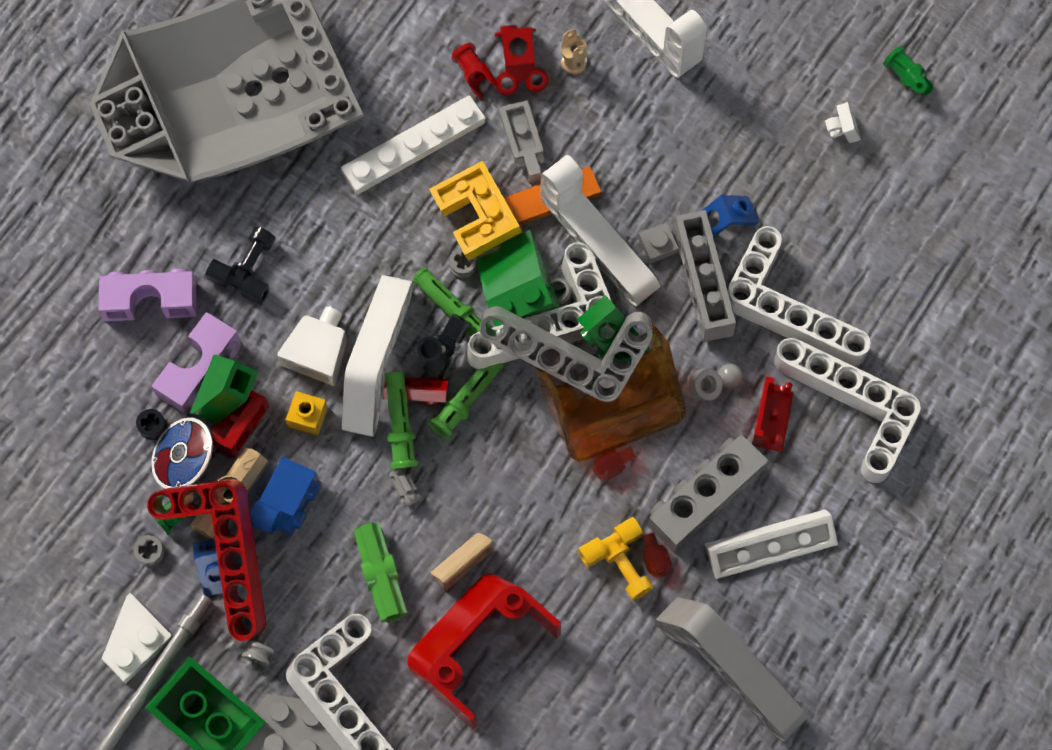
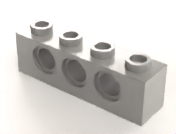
(704, 276)
(676, 530)

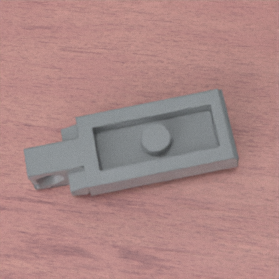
(523, 138)

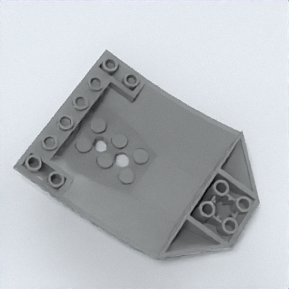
(180, 87)

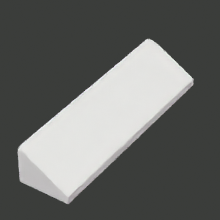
(771, 544)

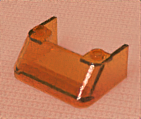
(643, 408)

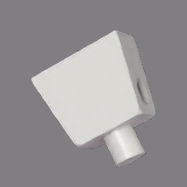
(316, 347)

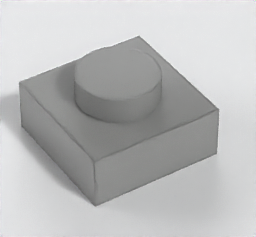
(658, 243)

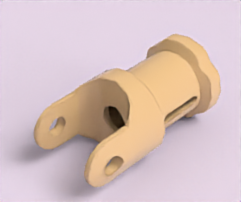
(576, 55)

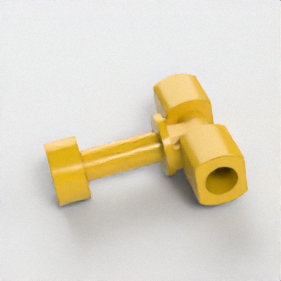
(614, 549)

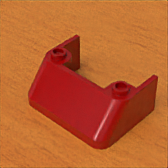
(432, 656)

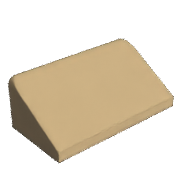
(462, 560)

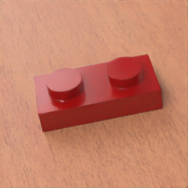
(428, 390)

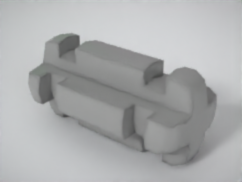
(404, 486)

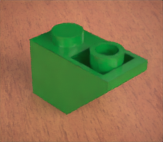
(223, 389)

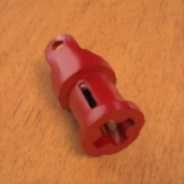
(473, 68)

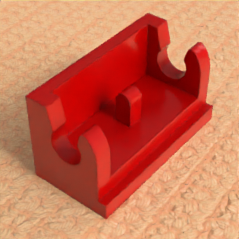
(773, 415)
(238, 426)

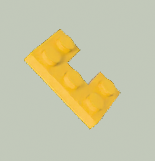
(495, 219)

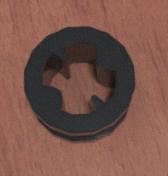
(144, 418)

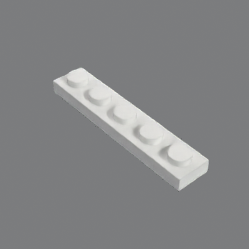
(413, 145)

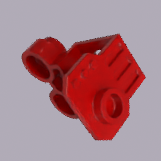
(520, 67)

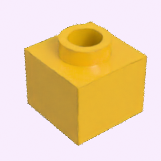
(311, 421)

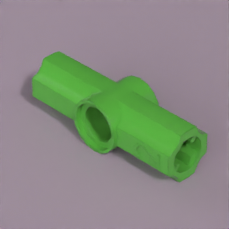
(380, 572)

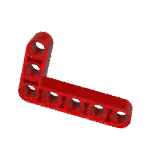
(226, 544)

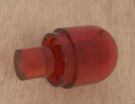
(612, 463)
(656, 557)

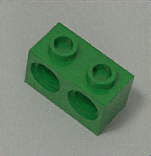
(594, 317)

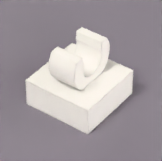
(844, 124)

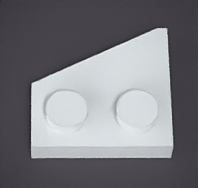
(134, 640)

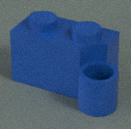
(285, 498)

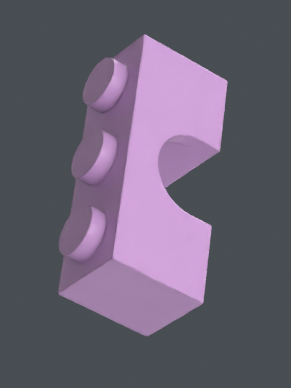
(122, 292)
(181, 385)

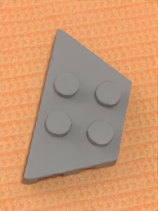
(289, 727)

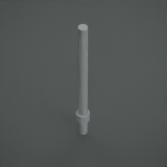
(187, 626)

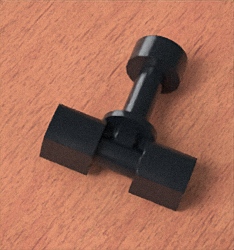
(241, 274)
(439, 349)

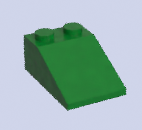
(517, 278)
(204, 710)

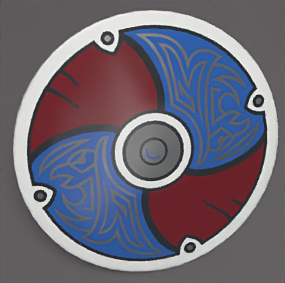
(182, 453)

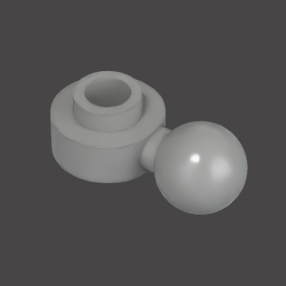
(728, 376)

